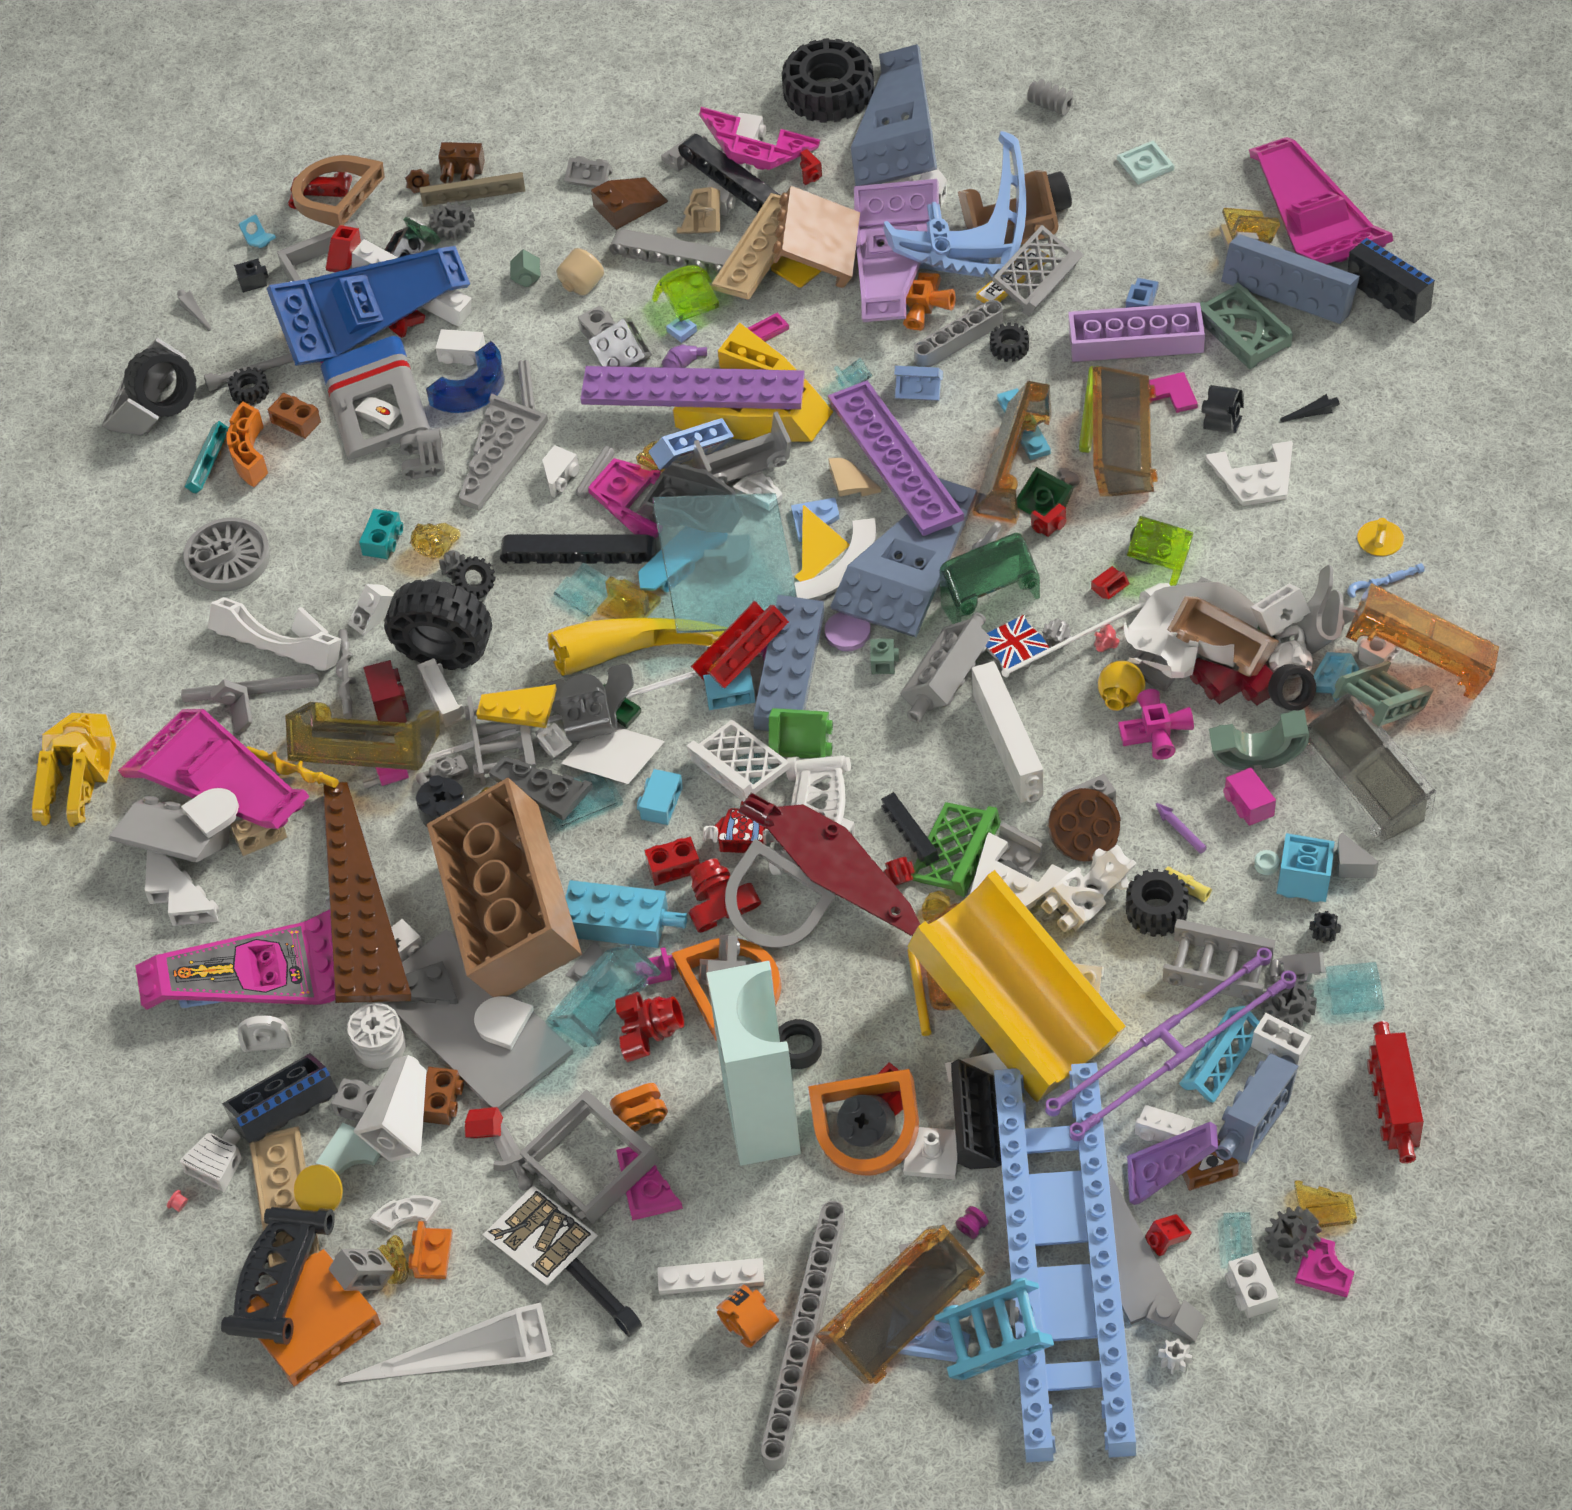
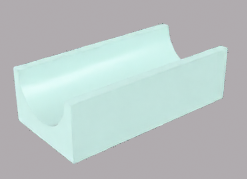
(754, 1063)

